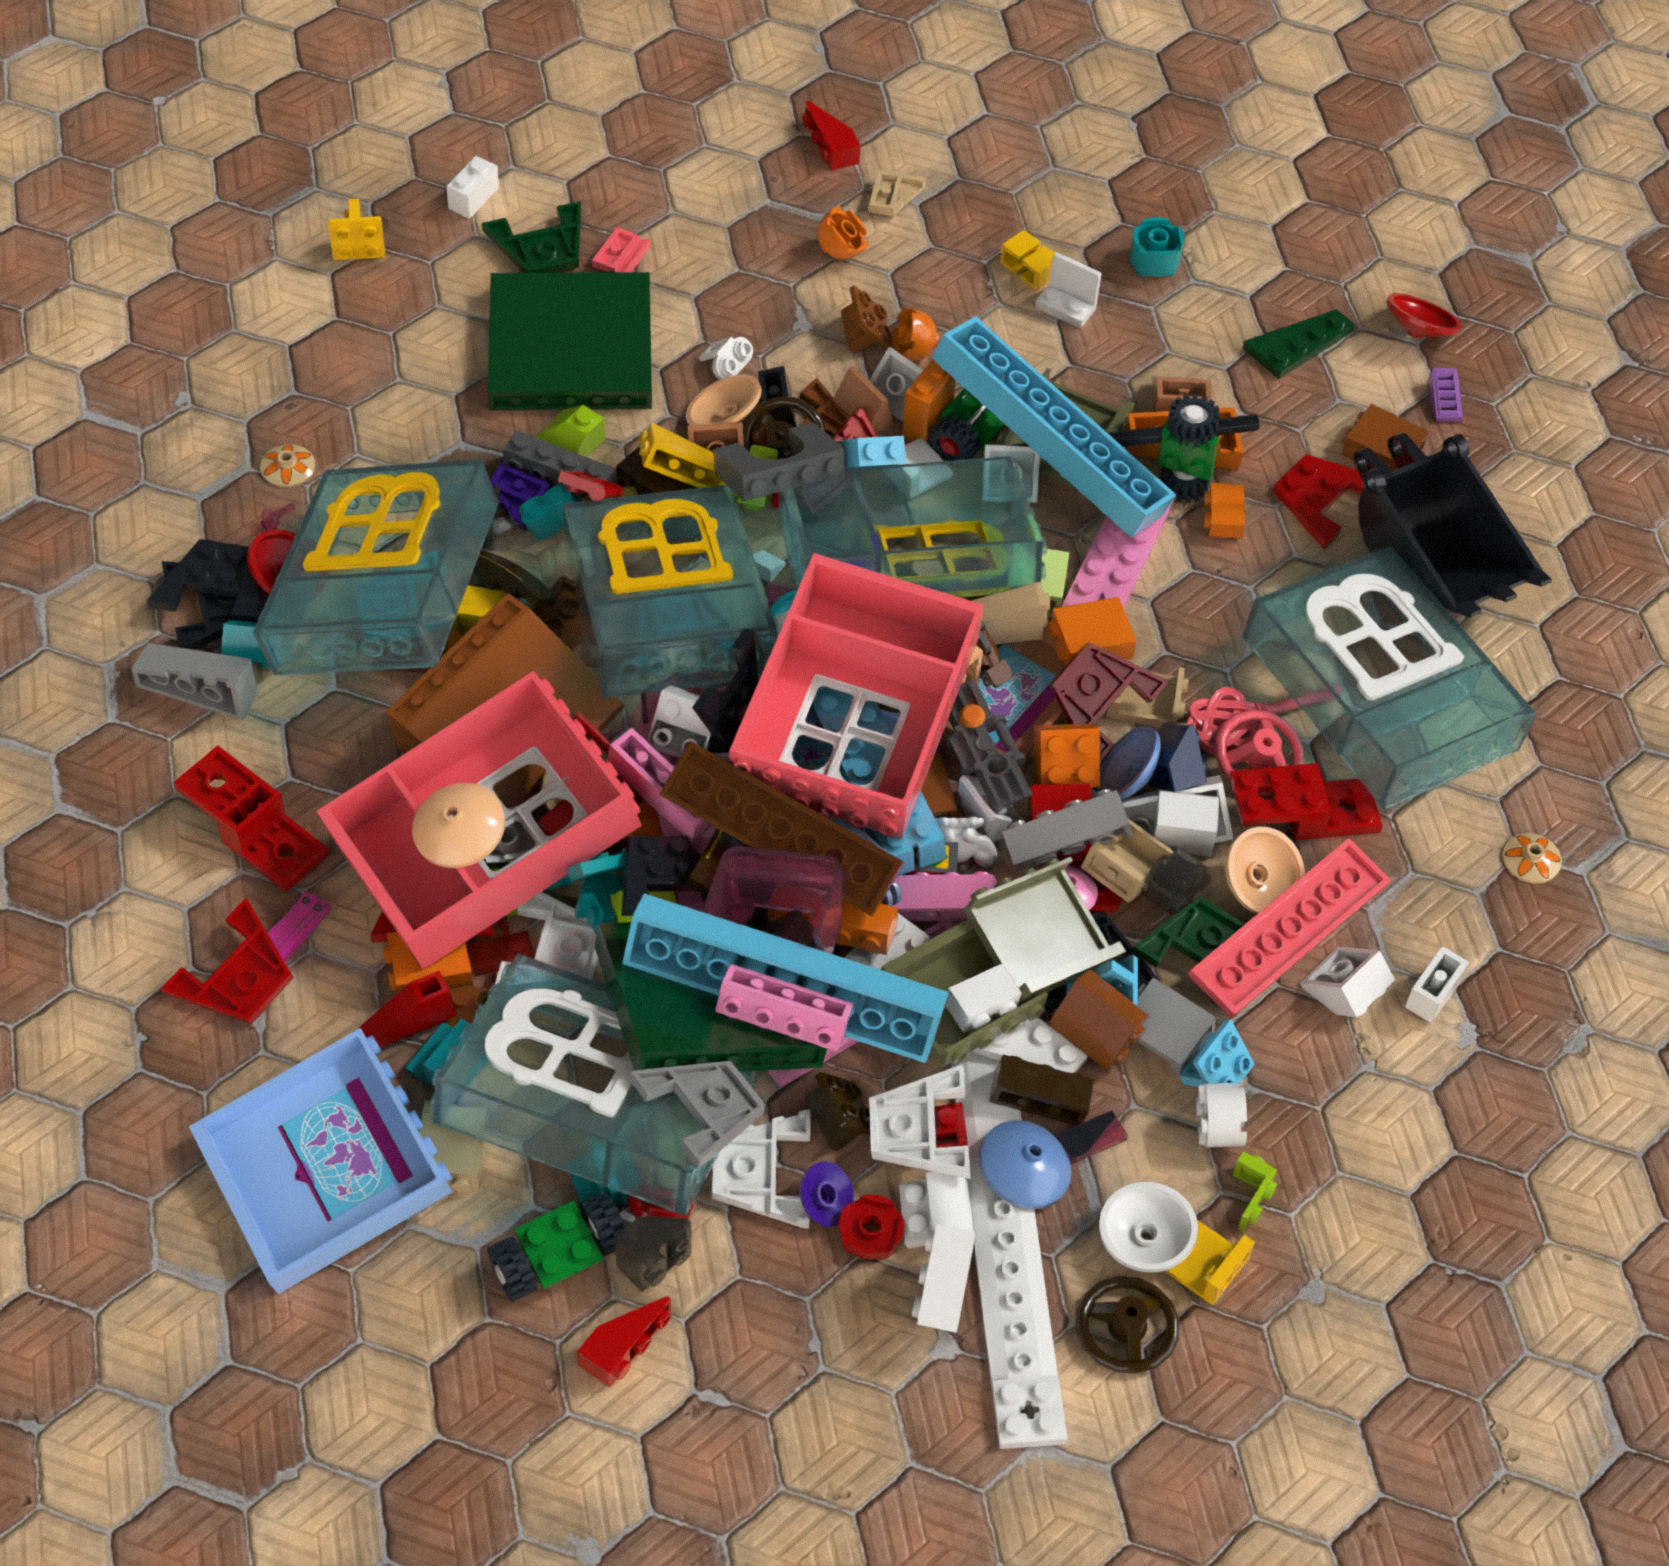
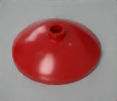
(1422, 317)
(267, 556)

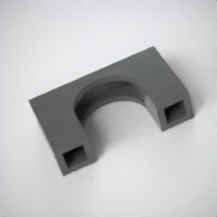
(813, 459)

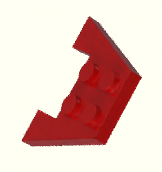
(1312, 489)
(245, 980)

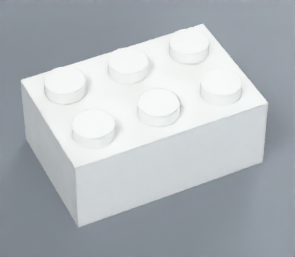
(944, 1278)

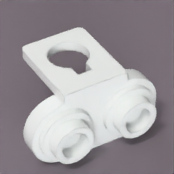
(729, 357)

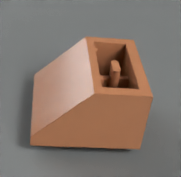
(1168, 389)

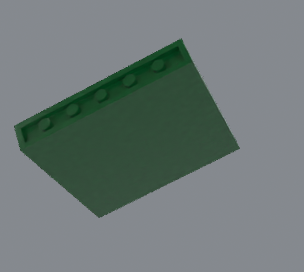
(569, 341)
(678, 1023)

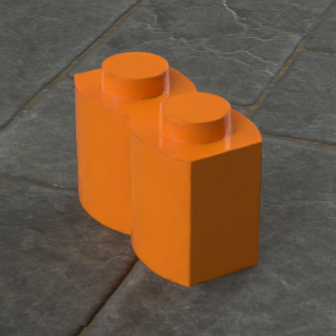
(1225, 510)

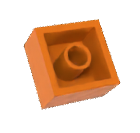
(1067, 754)

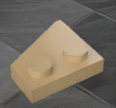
(893, 192)

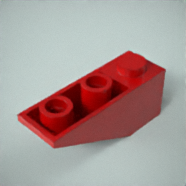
(834, 138)
(411, 1010)
(616, 1342)

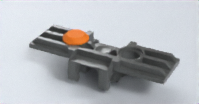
(977, 753)

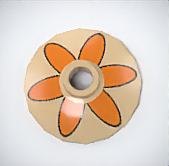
(287, 466)
(1528, 866)

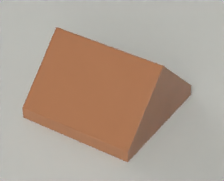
(858, 392)
(715, 435)

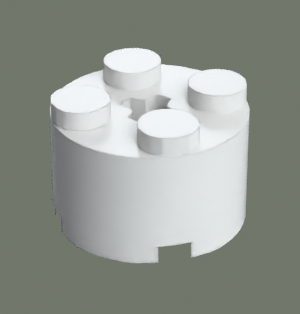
(1221, 1115)

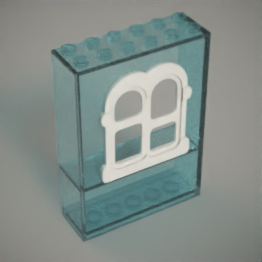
(1410, 725)
(593, 1135)

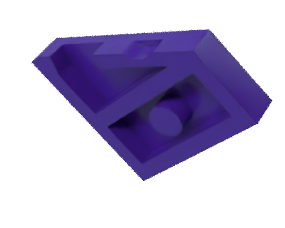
(516, 489)

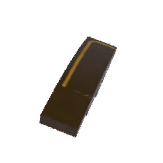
(503, 574)
(706, 867)

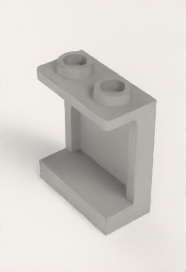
(1174, 1024)

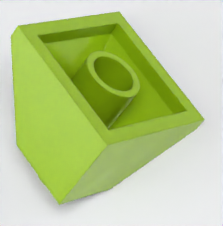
(575, 430)

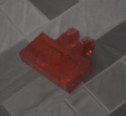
(488, 954)

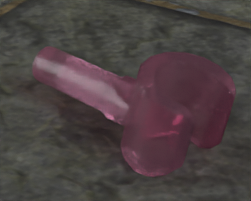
(270, 518)

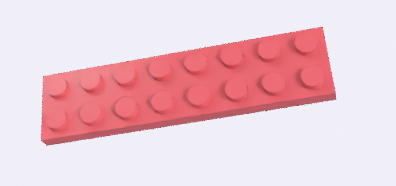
(1289, 928)

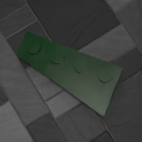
(1297, 343)

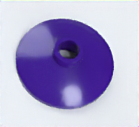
(835, 1192)

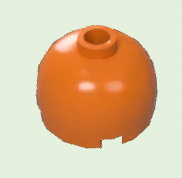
(841, 234)
(915, 334)

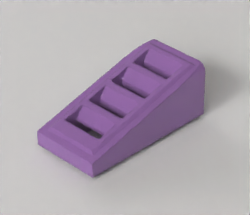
(1445, 379)

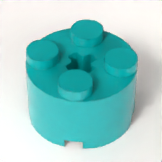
(1156, 247)

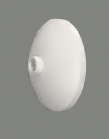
(1150, 1211)

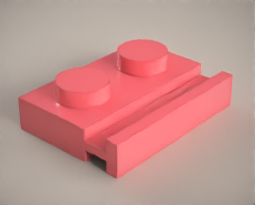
(621, 252)

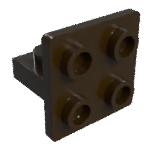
(839, 1110)

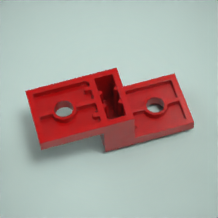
(1304, 801)
(251, 818)

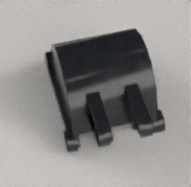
(1443, 524)

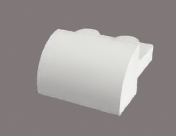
(934, 1201)

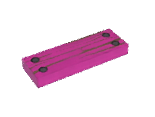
(298, 923)

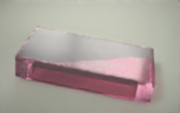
(1092, 1136)

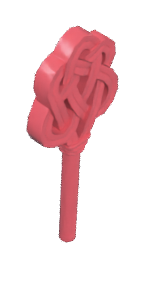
(1220, 708)

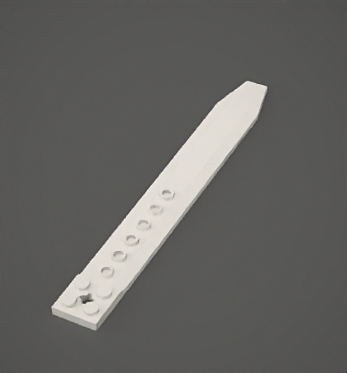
(1010, 1286)

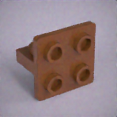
(864, 322)

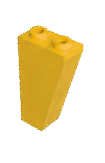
(677, 457)

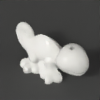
(969, 840)

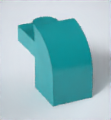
(595, 899)

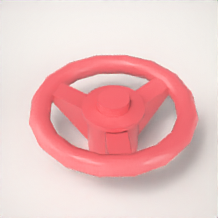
(1260, 750)

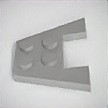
(713, 1095)

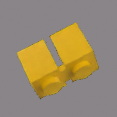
(1026, 252)

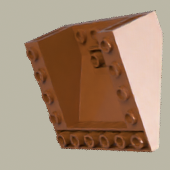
(483, 663)

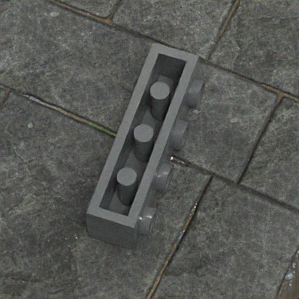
(548, 460)

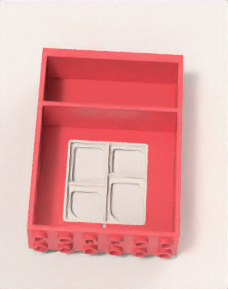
(880, 645)
(444, 906)

